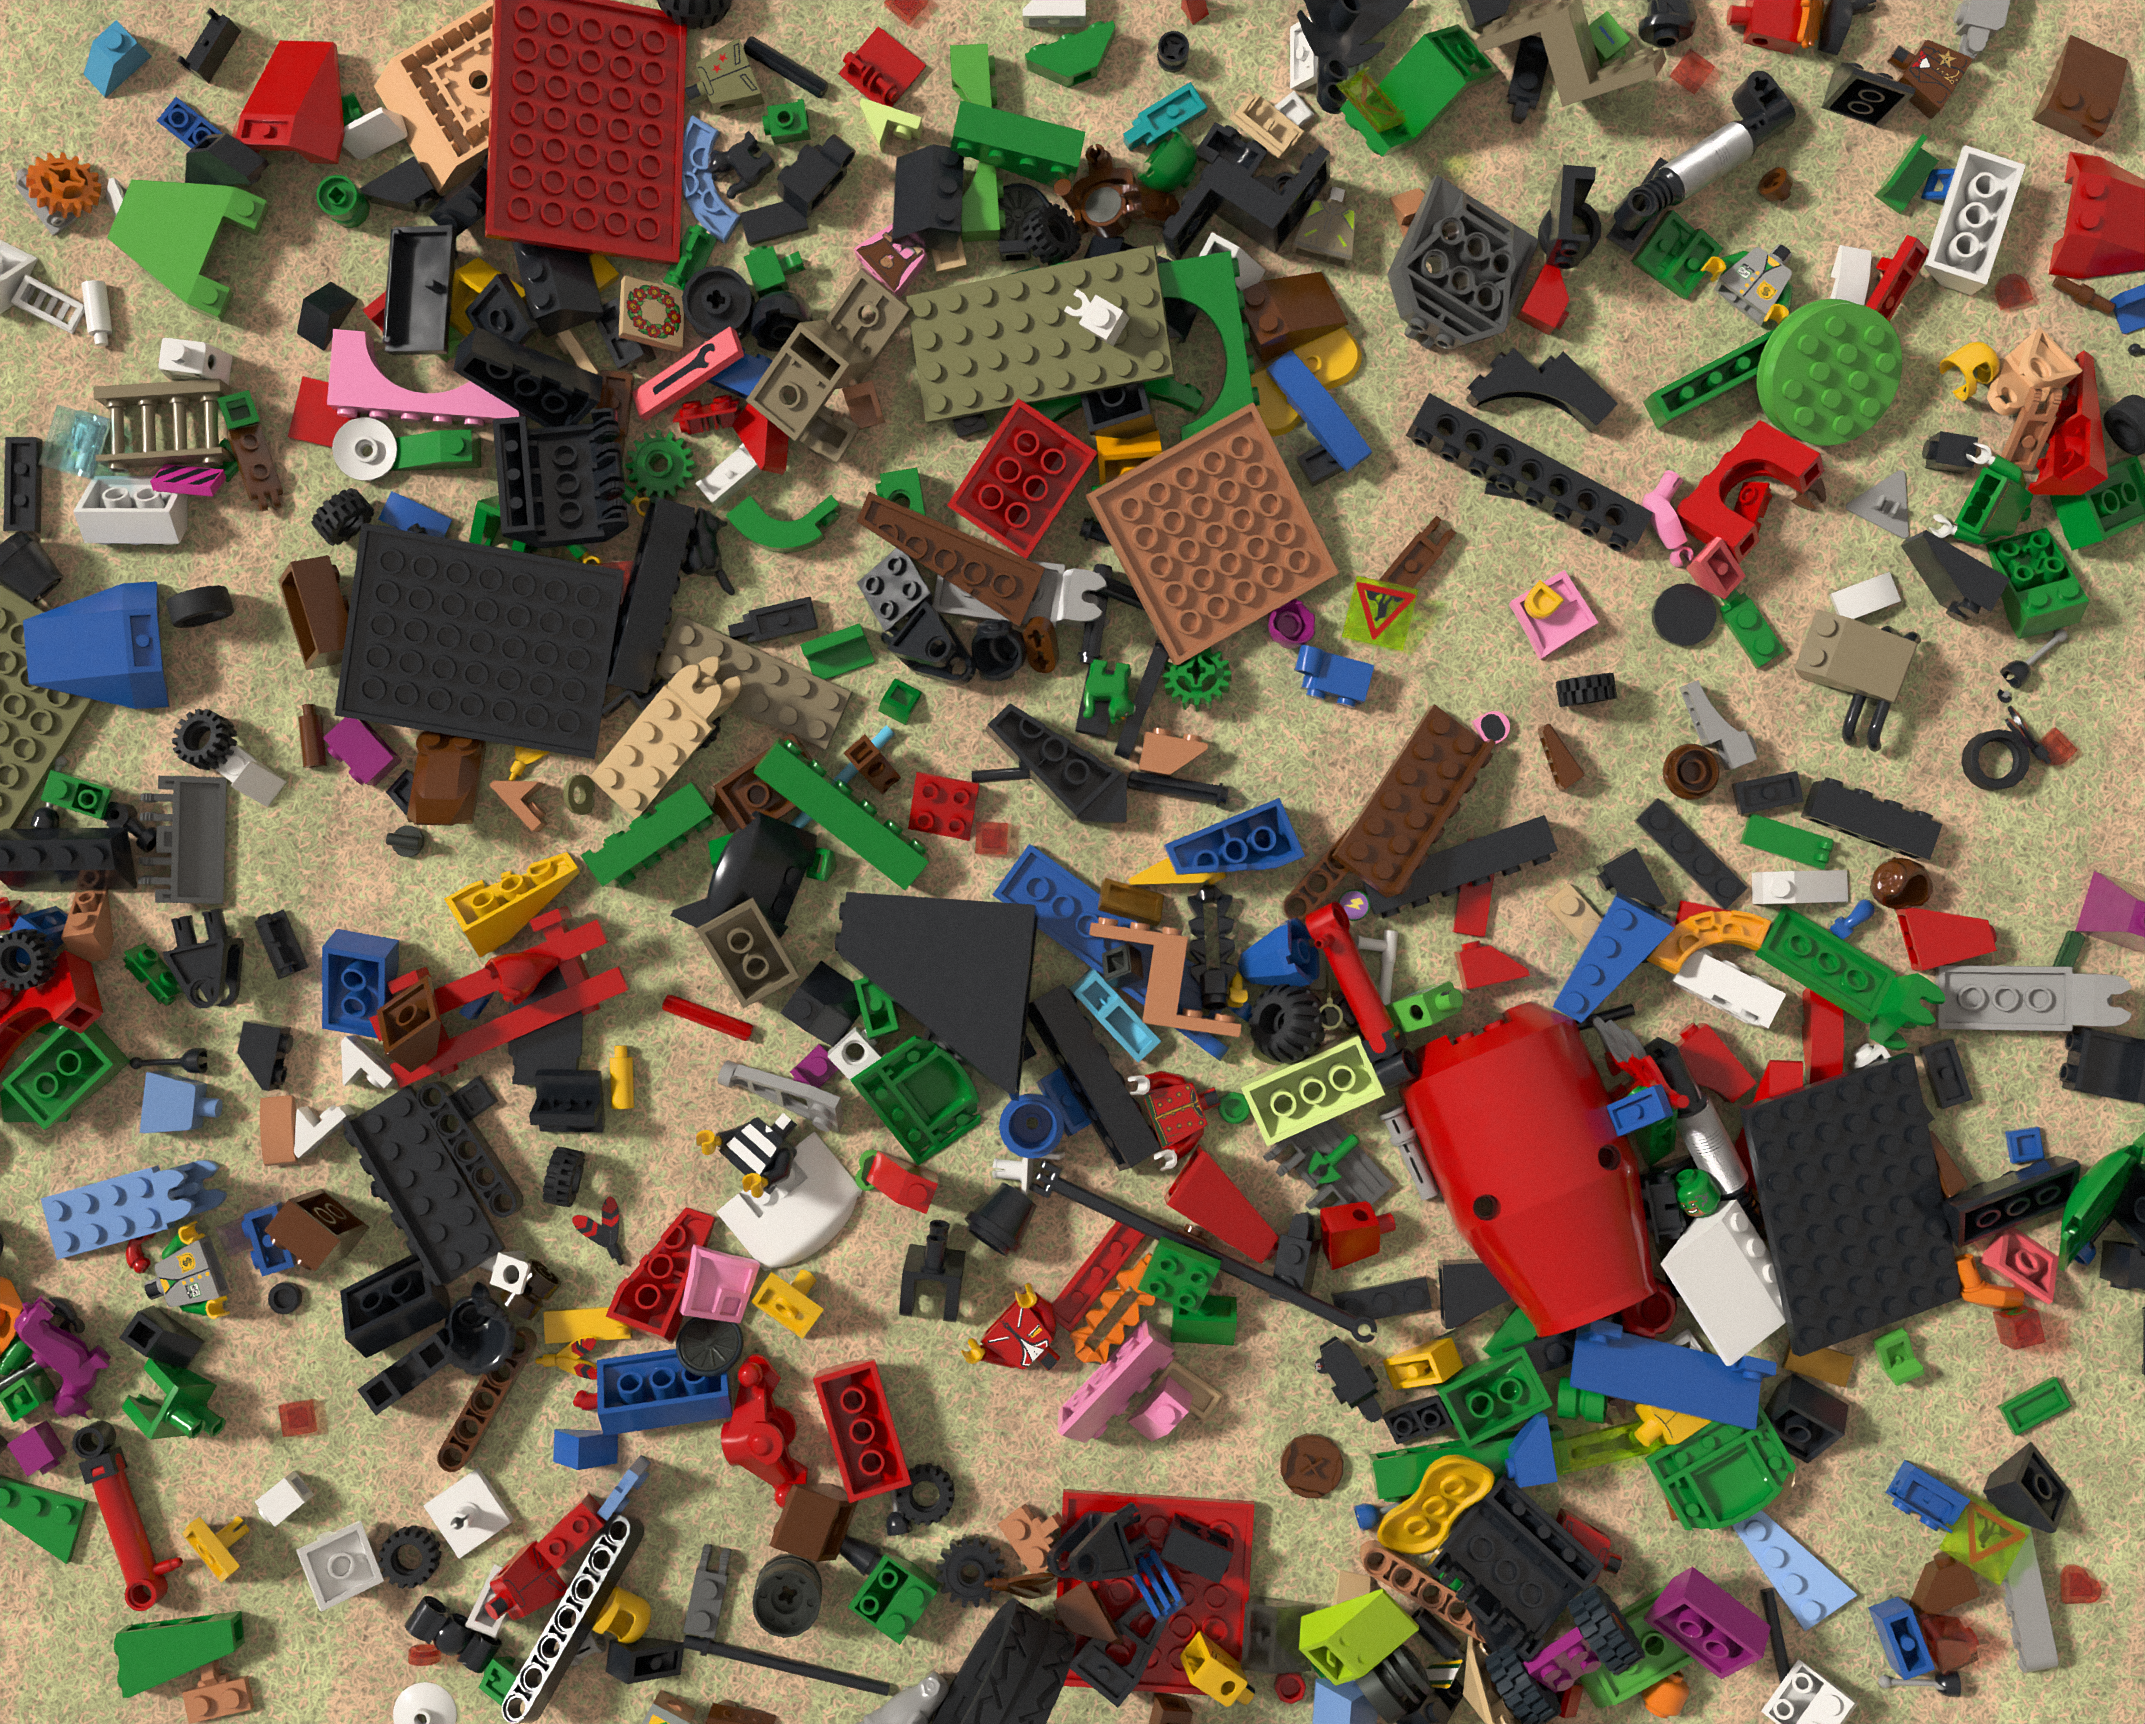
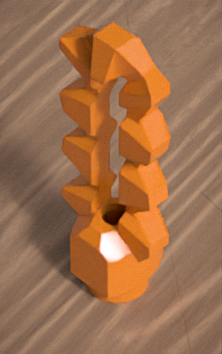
(1108, 1299)

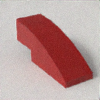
(1822, 1037)

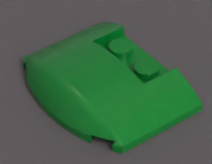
(920, 1096)
(2094, 1200)
(1722, 1473)

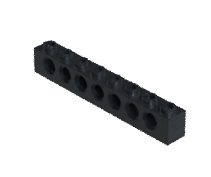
(1518, 457)

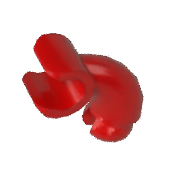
(135, 1256)
(586, 1401)

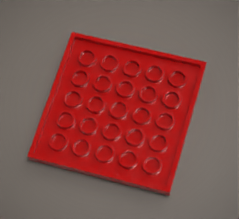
(1210, 1607)

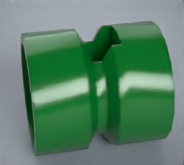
(343, 201)
(1578, 1402)

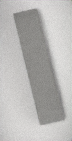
(2029, 1611)

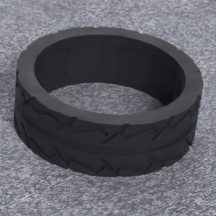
(1010, 1671)

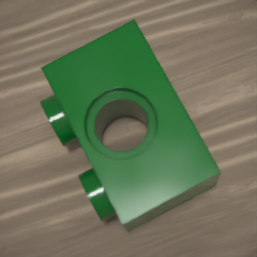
(902, 485)

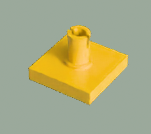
(789, 1302)
(213, 1547)

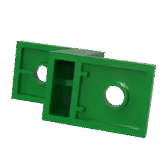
(1426, 86)

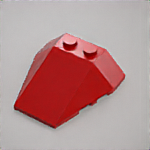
(2102, 222)

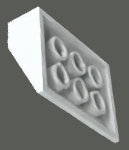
(1727, 1280)

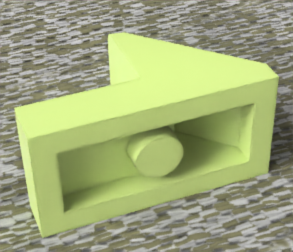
(885, 118)

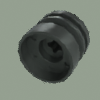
(776, 1609)
(1392, 1680)

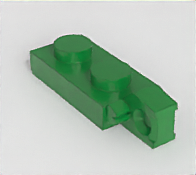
(1750, 628)

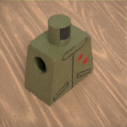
(726, 80)

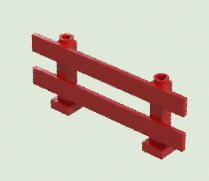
(582, 994)

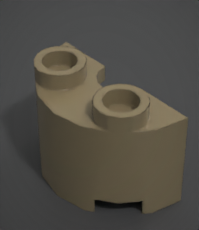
(829, 436)

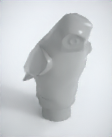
(912, 1704)

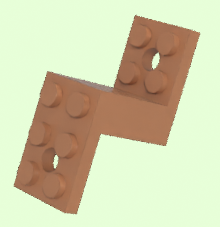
(1166, 978)

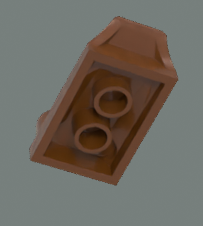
(446, 779)
(745, 792)

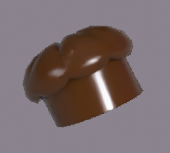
(1691, 771)

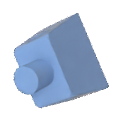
(175, 1103)

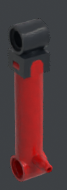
(1383, 1040)
(117, 1504)

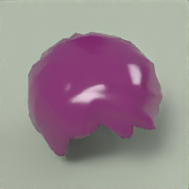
(1292, 625)

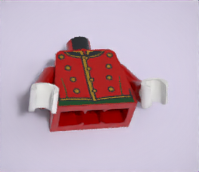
(1175, 1112)

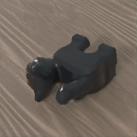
(740, 158)

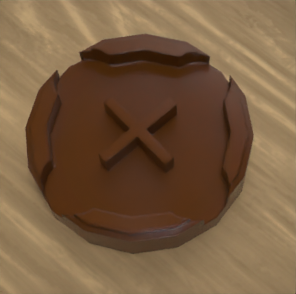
(1311, 1465)

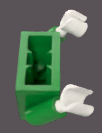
(1994, 504)

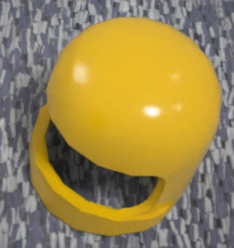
(1967, 359)
(615, 1618)

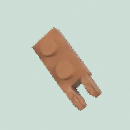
(2032, 428)

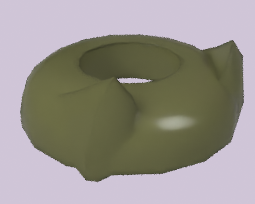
(586, 789)

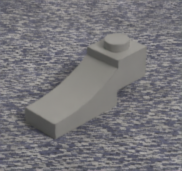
(1733, 746)

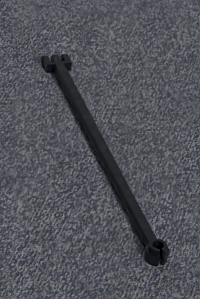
(1233, 1267)

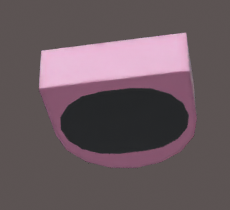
(1492, 726)

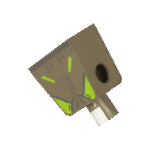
(1327, 230)

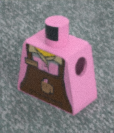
(889, 262)

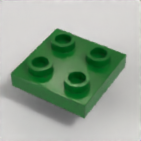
(1179, 1275)

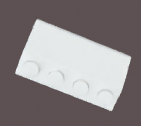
(1973, 220)

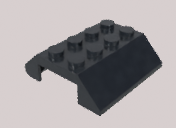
(560, 481)
(1514, 1565)

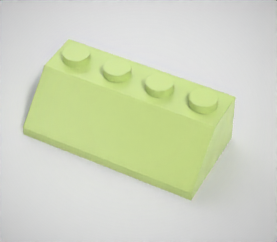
(1312, 1089)

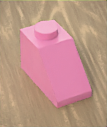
(1162, 1410)

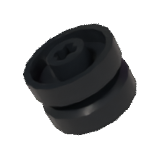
(713, 288)

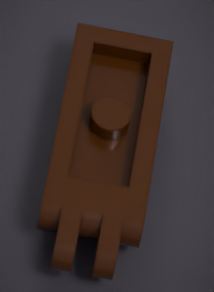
(256, 466)

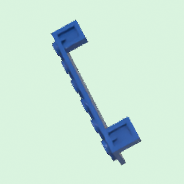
(1667, 1375)

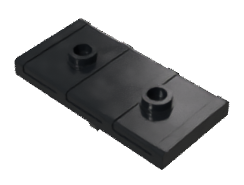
(419, 290)

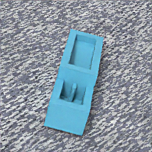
(1115, 1014)

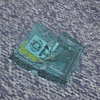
(74, 442)

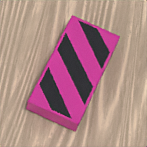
(188, 480)

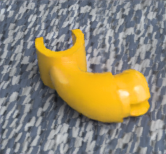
(1236, 992)

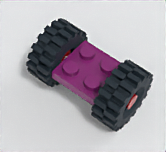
(1601, 1638)

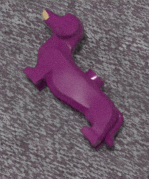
(64, 1354)

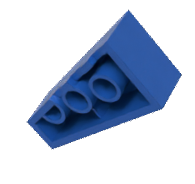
(1615, 949)

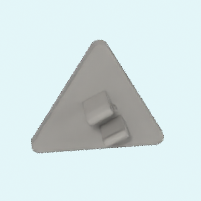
(1885, 505)

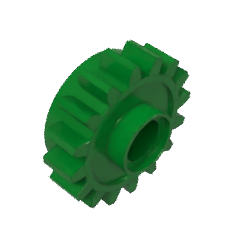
(649, 453)

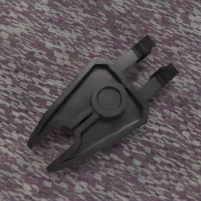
(1352, 1380)

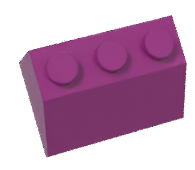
(1708, 1624)

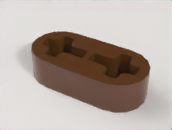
(1034, 645)

